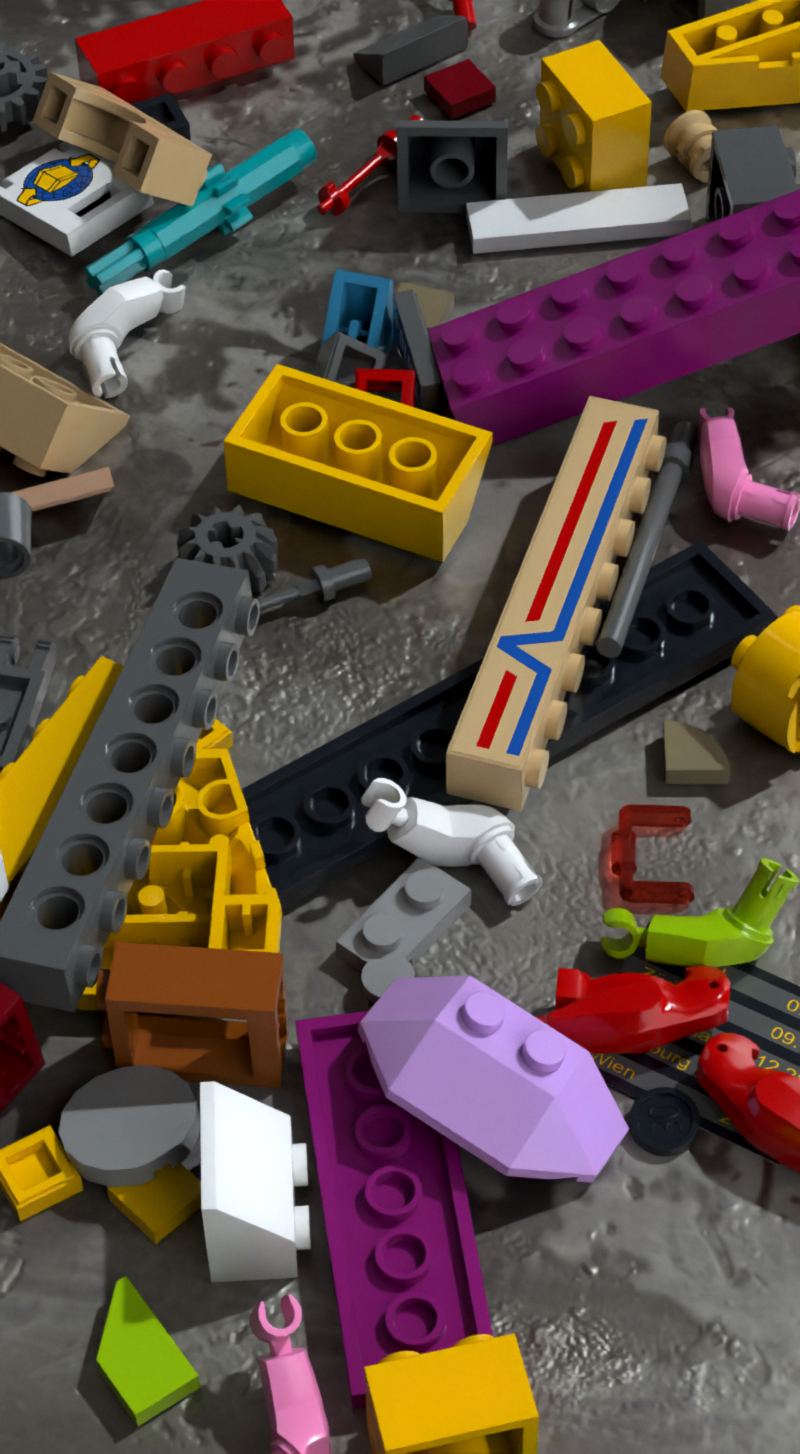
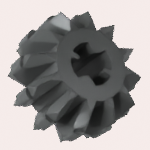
(233, 542)

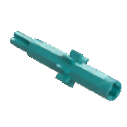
(219, 204)

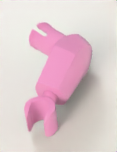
(728, 481)
(290, 1386)

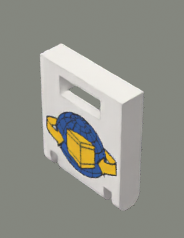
(60, 184)

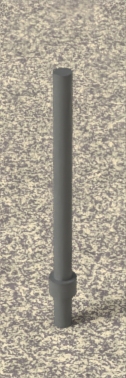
(673, 472)

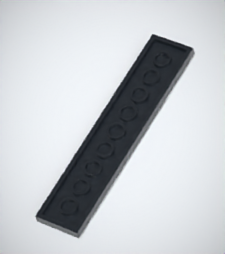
(312, 808)

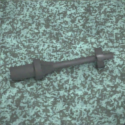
(323, 582)

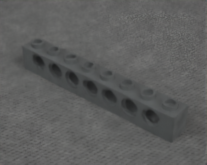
(124, 784)

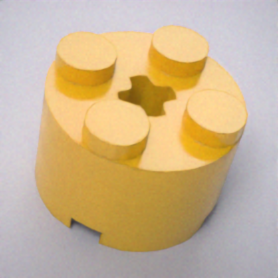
(769, 680)

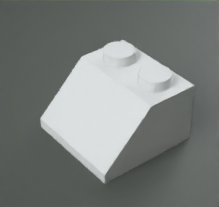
(250, 1188)

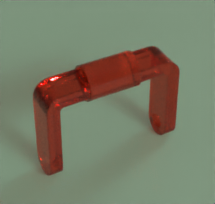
(625, 854)

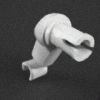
(109, 319)
(453, 837)

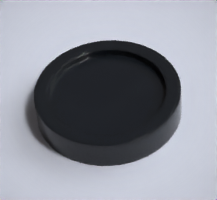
(664, 1121)

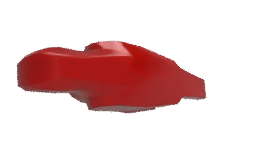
(637, 1010)
(756, 1100)

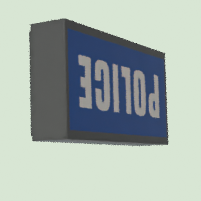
(417, 350)

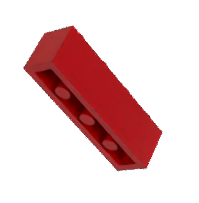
(186, 48)

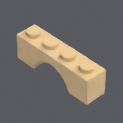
(143, 149)

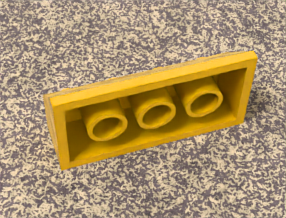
(357, 461)

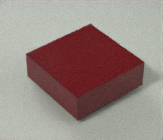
(460, 89)

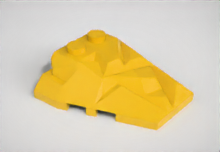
(202, 875)

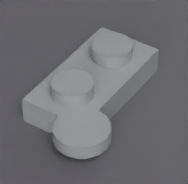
(402, 926)

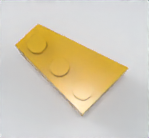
(736, 58)

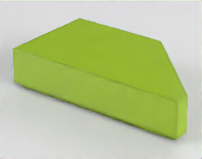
(141, 1358)

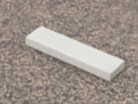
(577, 218)

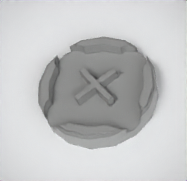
(129, 1125)

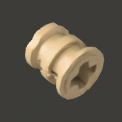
(690, 142)

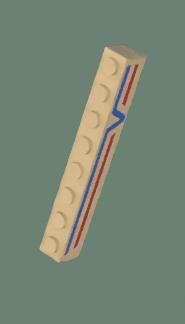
(555, 606)

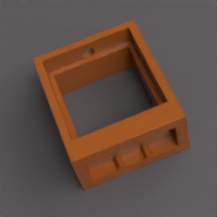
(200, 985)

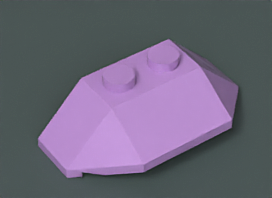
(492, 1078)

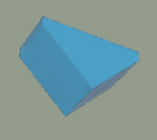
(361, 309)

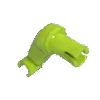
(714, 939)

